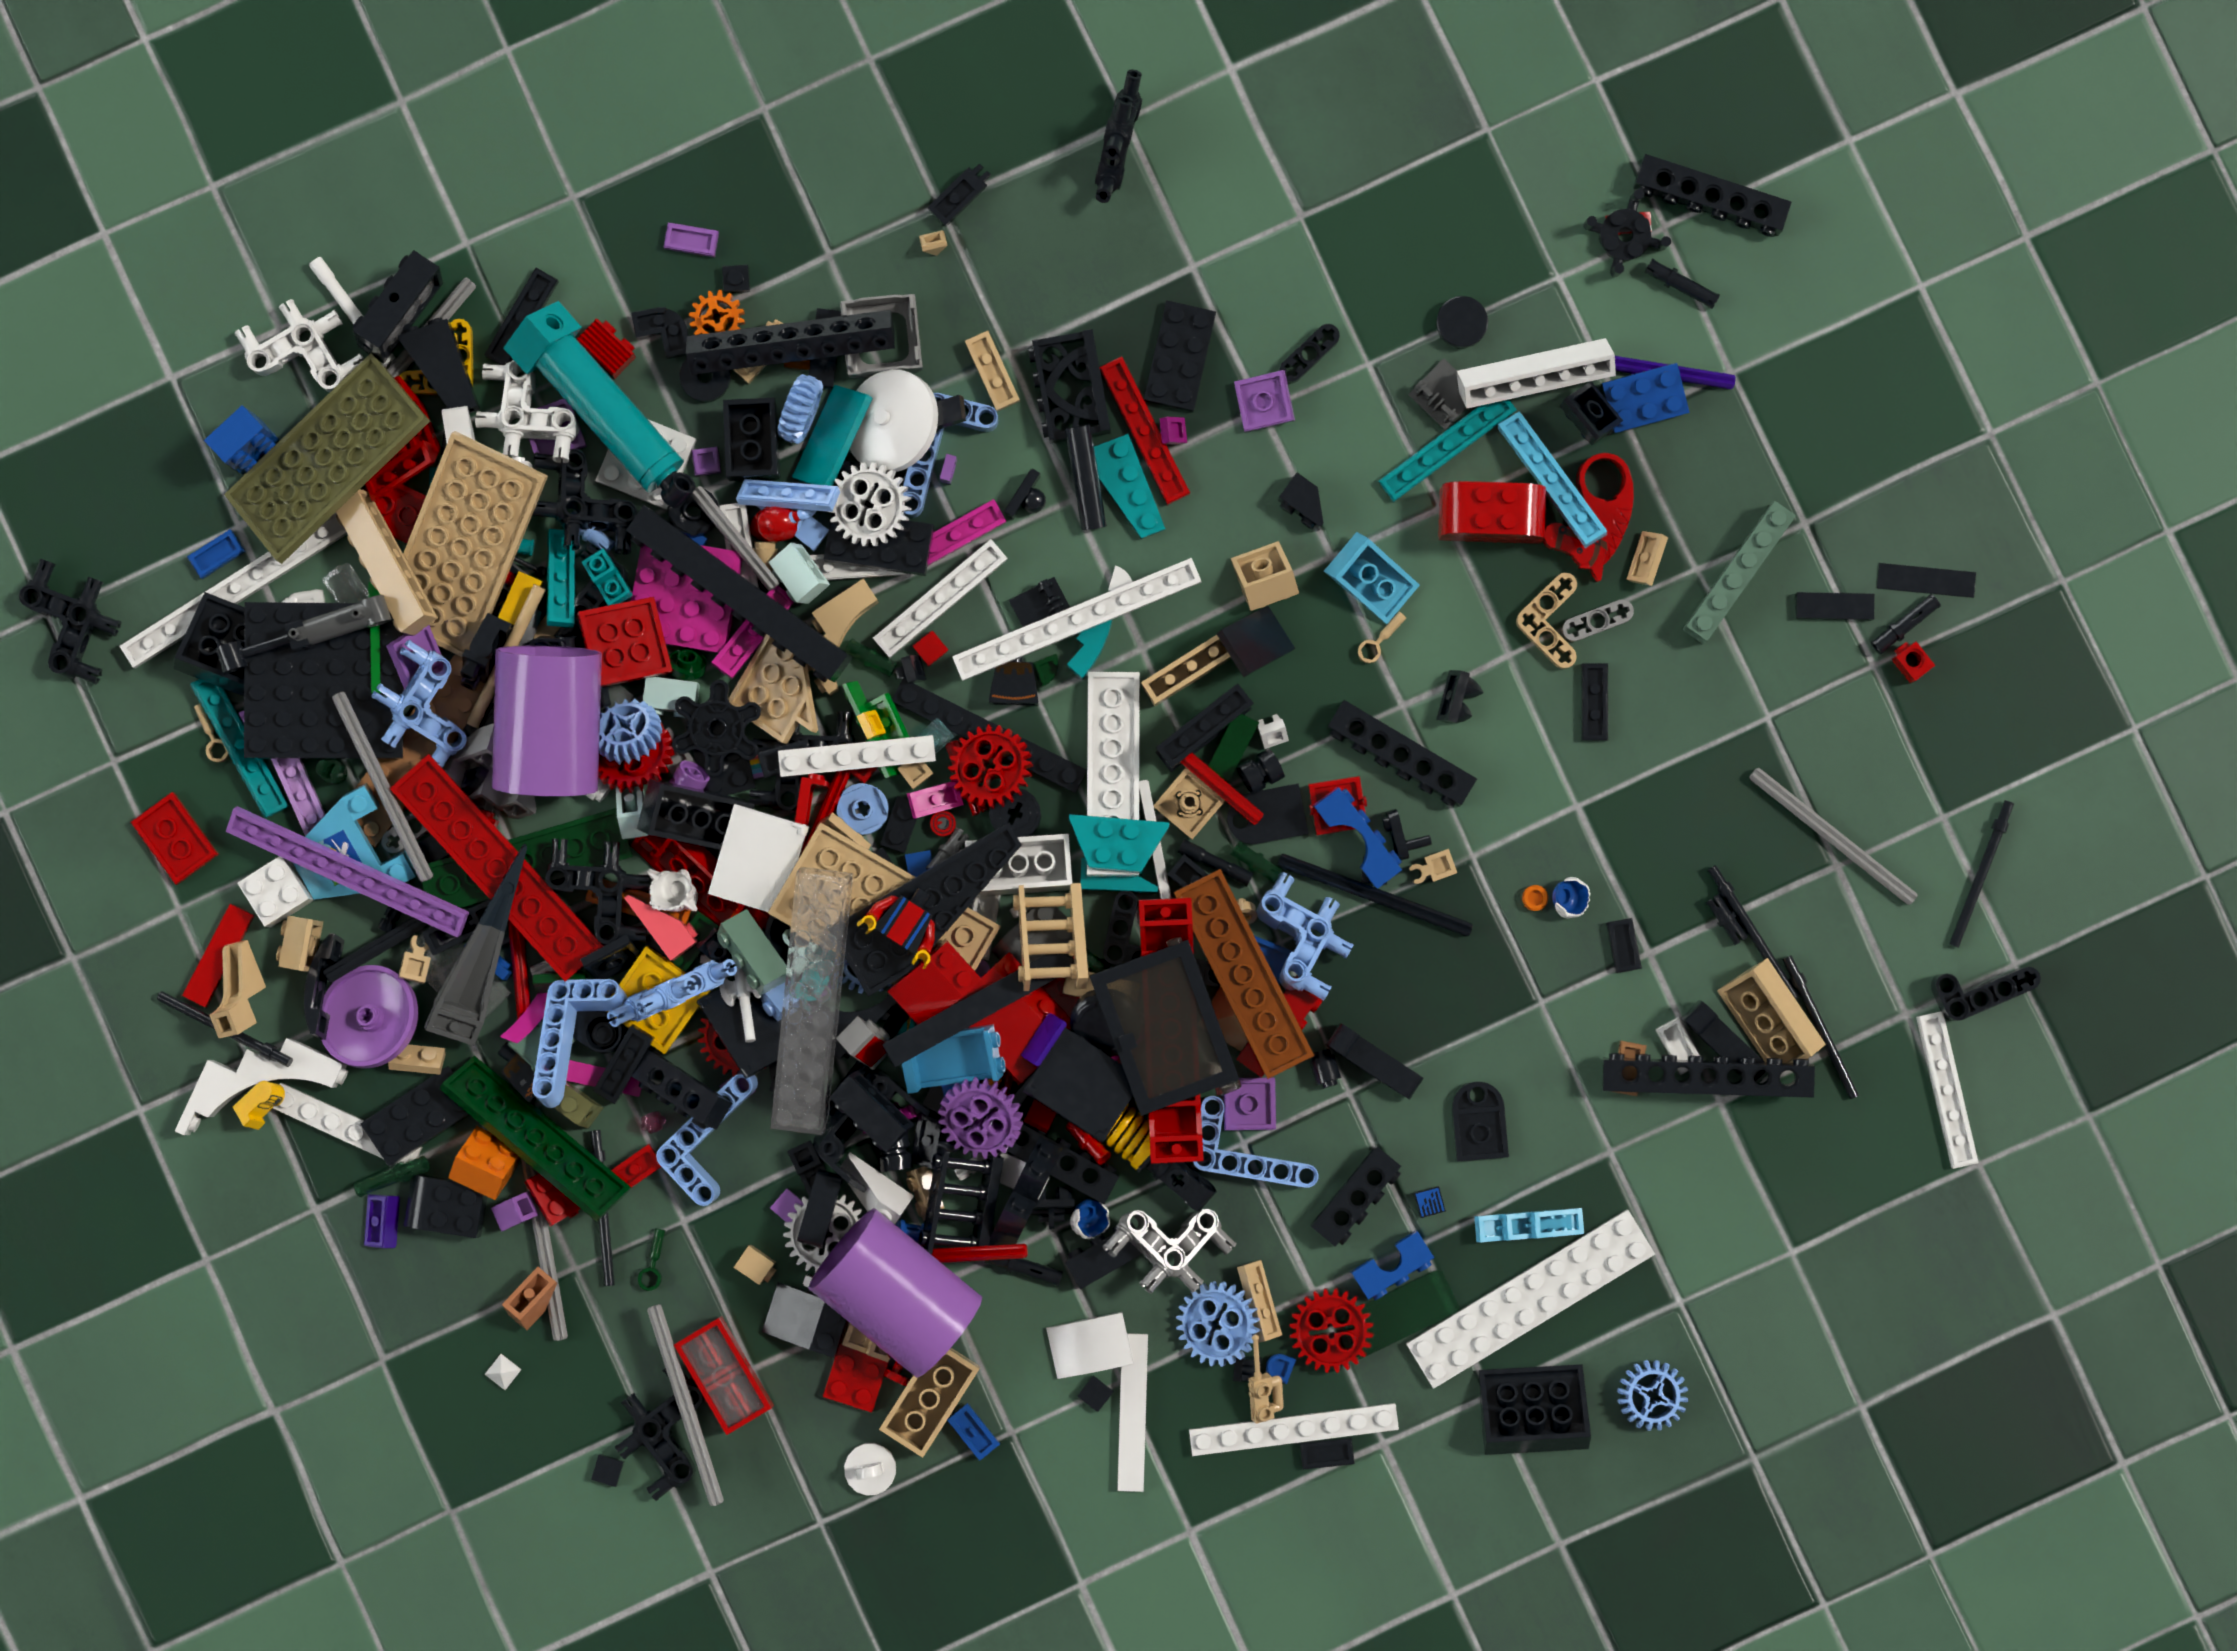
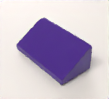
(1044, 1039)
(382, 1221)

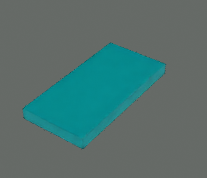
(832, 436)

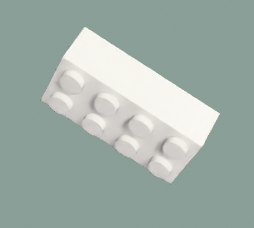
(1039, 865)

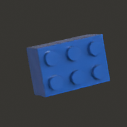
(242, 440)

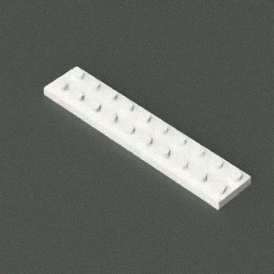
(1530, 1298)

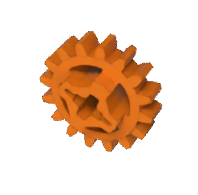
(727, 315)

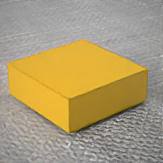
(871, 724)

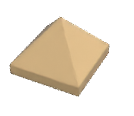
(933, 242)

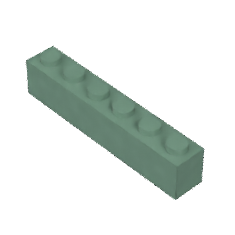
(1739, 572)

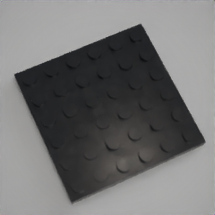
(291, 691)

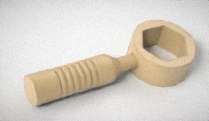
(1389, 629)
(209, 730)

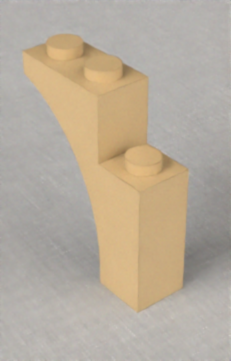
(837, 618)

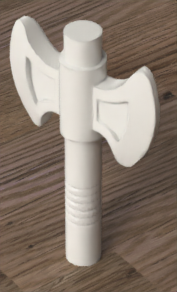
(740, 988)

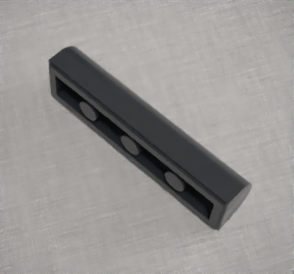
(1085, 477)

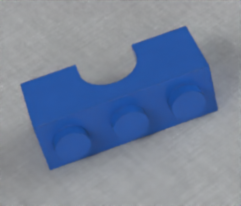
(1413, 1256)

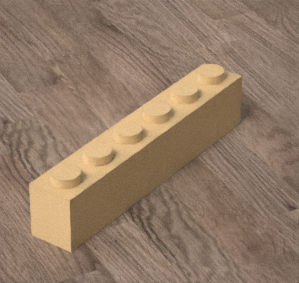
(385, 563)

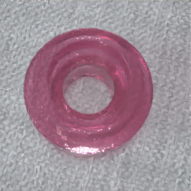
(652, 1122)

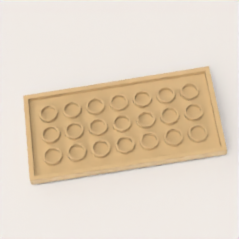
(470, 535)
(872, 880)

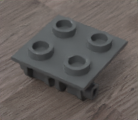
(1440, 394)

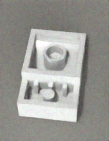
(1090, 1345)

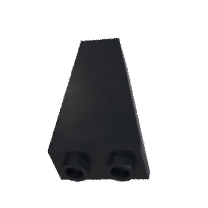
(441, 361)

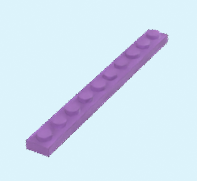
(347, 871)

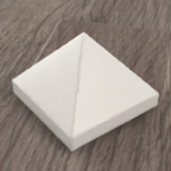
(503, 1371)

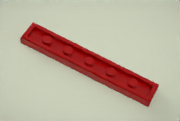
(1144, 430)

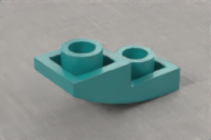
(607, 578)

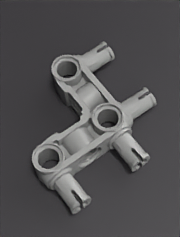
(1157, 1245)

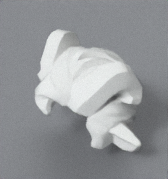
(672, 891)

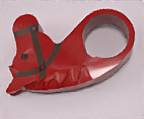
(1612, 514)

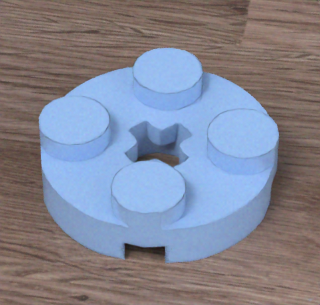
(869, 795)

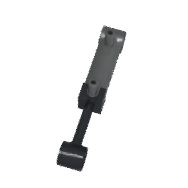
(307, 633)

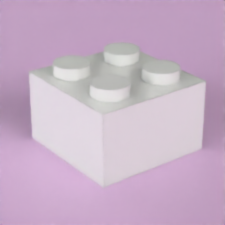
(275, 891)

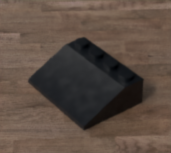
(212, 625)
(1534, 1409)

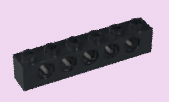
(1701, 183)
(1461, 781)

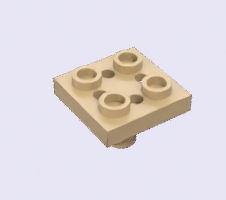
(1189, 803)

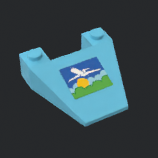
(342, 833)

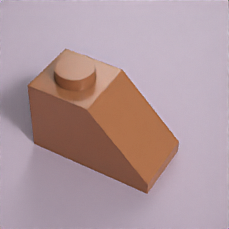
(530, 1298)

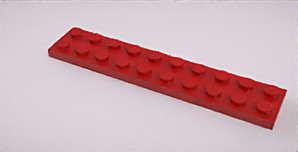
(487, 858)

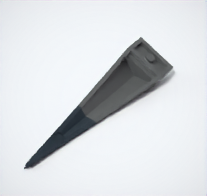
(464, 997)

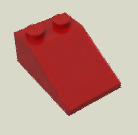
(936, 987)

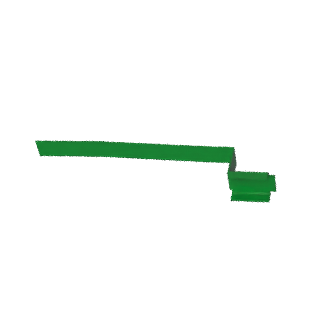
(375, 646)

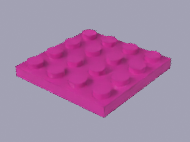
(685, 613)

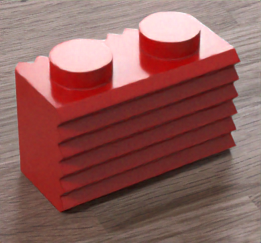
(607, 348)

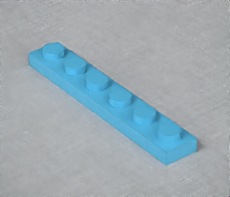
(1550, 474)

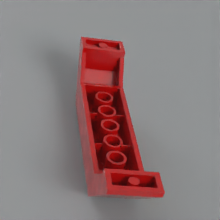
(1178, 1127)

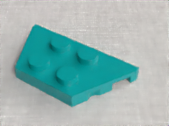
(1117, 842)

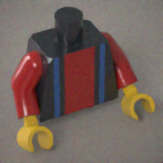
(904, 923)

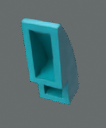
(1093, 642)

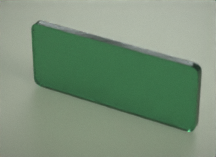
(1407, 1310)

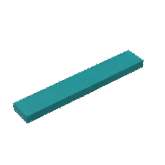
(1445, 448)
(231, 733)

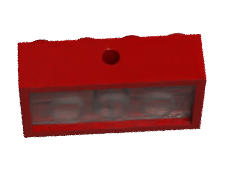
(724, 1375)

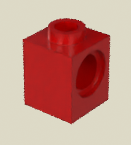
(1923, 665)

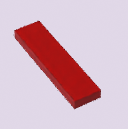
(210, 968)

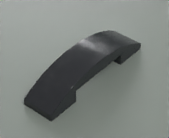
(328, 953)

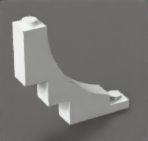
(221, 1084)

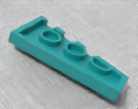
(1127, 485)

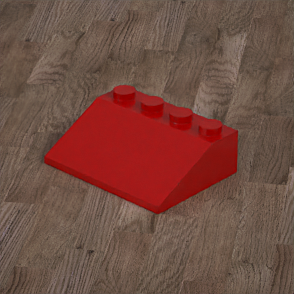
(1018, 1020)

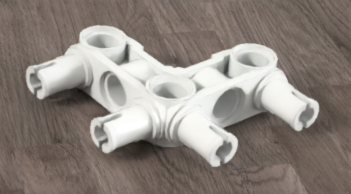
(288, 346)
(533, 422)

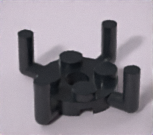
(1631, 220)

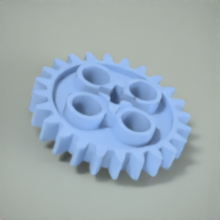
(1198, 1313)

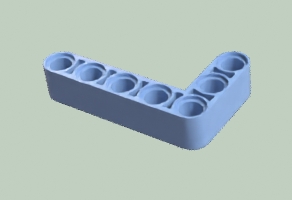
(926, 468)
(564, 1029)
(683, 1149)
(1244, 1159)

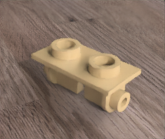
(919, 1182)

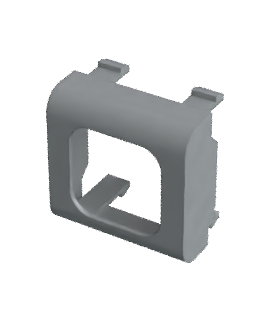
(899, 304)

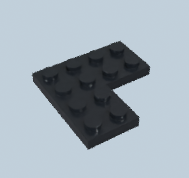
(902, 554)

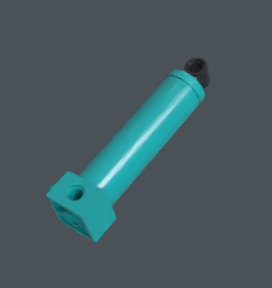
(549, 344)

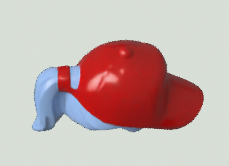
(778, 523)

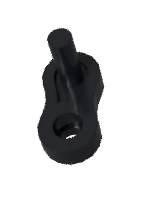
(1393, 825)

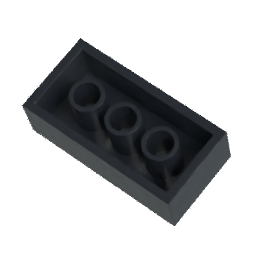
(687, 813)

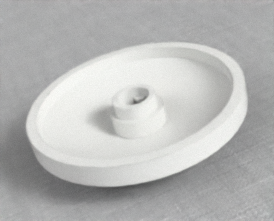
(898, 421)

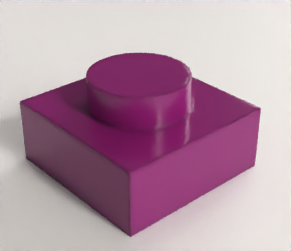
(1173, 430)

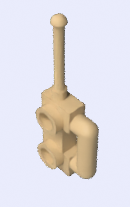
(1260, 1388)

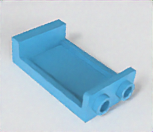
(960, 1057)

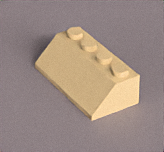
(1771, 1015)

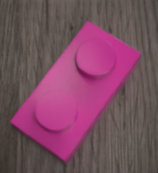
(934, 799)

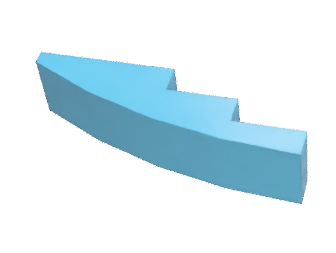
(1529, 1225)

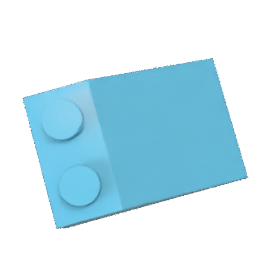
(1371, 577)

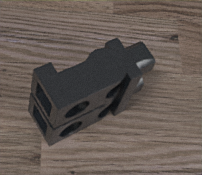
(479, 660)

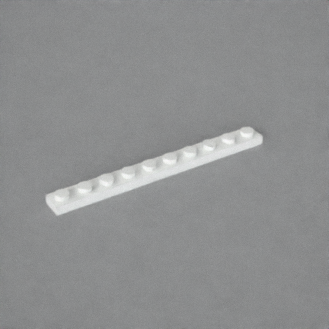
(233, 589)
(1076, 619)

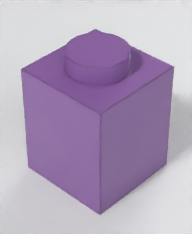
(514, 1211)

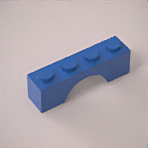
(1378, 863)

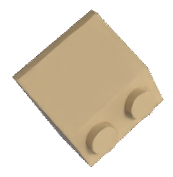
(1265, 576)
(299, 943)

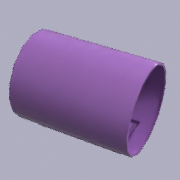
(546, 720)
(895, 1293)

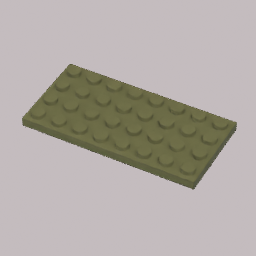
(326, 458)

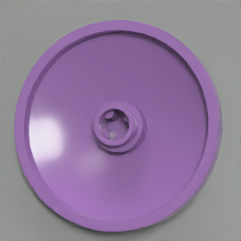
(369, 1016)

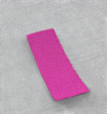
(528, 1020)
(590, 1075)

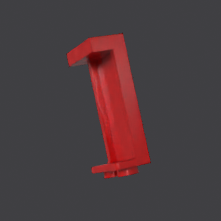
(805, 798)

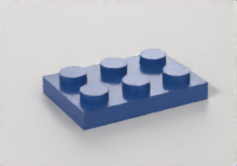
(1647, 396)

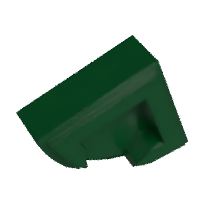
(1046, 669)

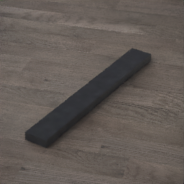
(968, 1011)

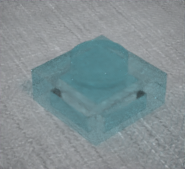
(940, 734)

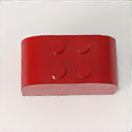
(1492, 512)

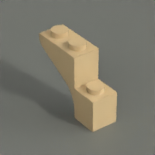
(240, 982)

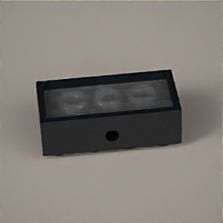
(398, 305)

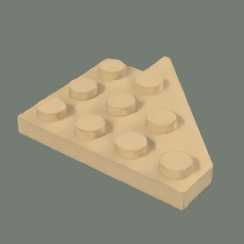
(779, 689)

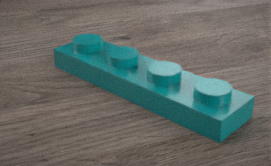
(560, 581)

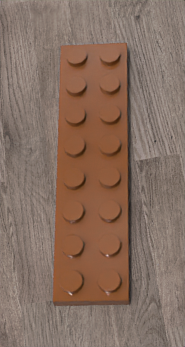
(1245, 975)

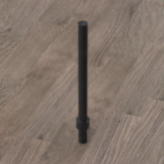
(1999, 827)
(1726, 890)
(1798, 981)
(265, 1050)
(604, 1228)

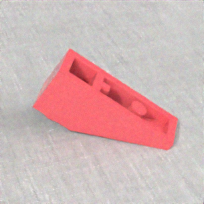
(668, 931)

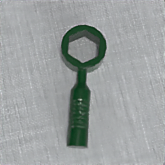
(654, 1256)

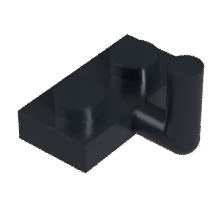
(927, 1138)

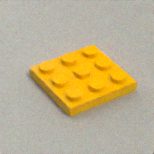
(646, 973)

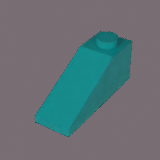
(1114, 883)

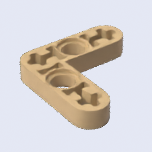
(1540, 616)

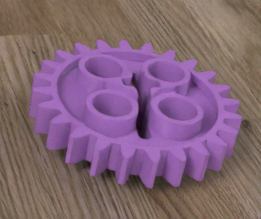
(995, 1135)

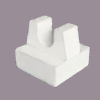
(1272, 733)

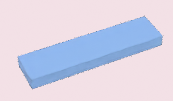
(788, 495)

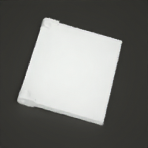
(756, 857)

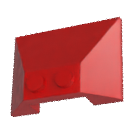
(410, 460)

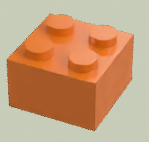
(484, 1164)

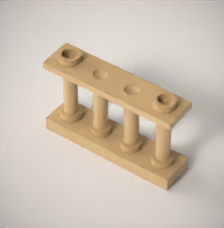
(1074, 947)

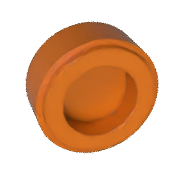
(1535, 898)

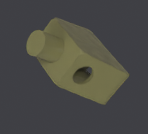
(577, 1106)

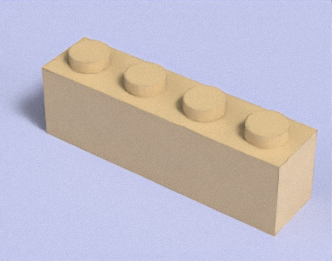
(1185, 670)

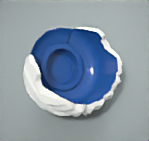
(1571, 897)
(1090, 1219)

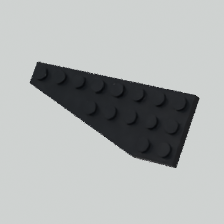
(952, 889)

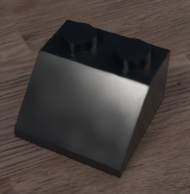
(1590, 413)

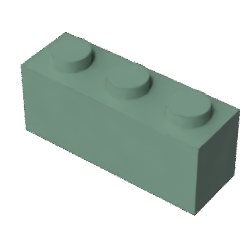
(752, 952)

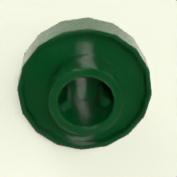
(687, 664)

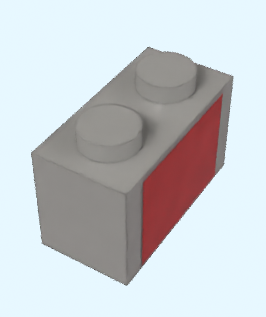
(864, 1041)

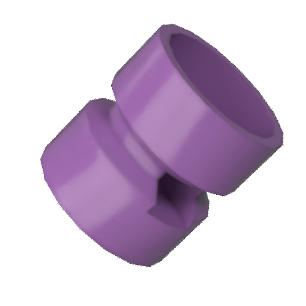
(690, 775)

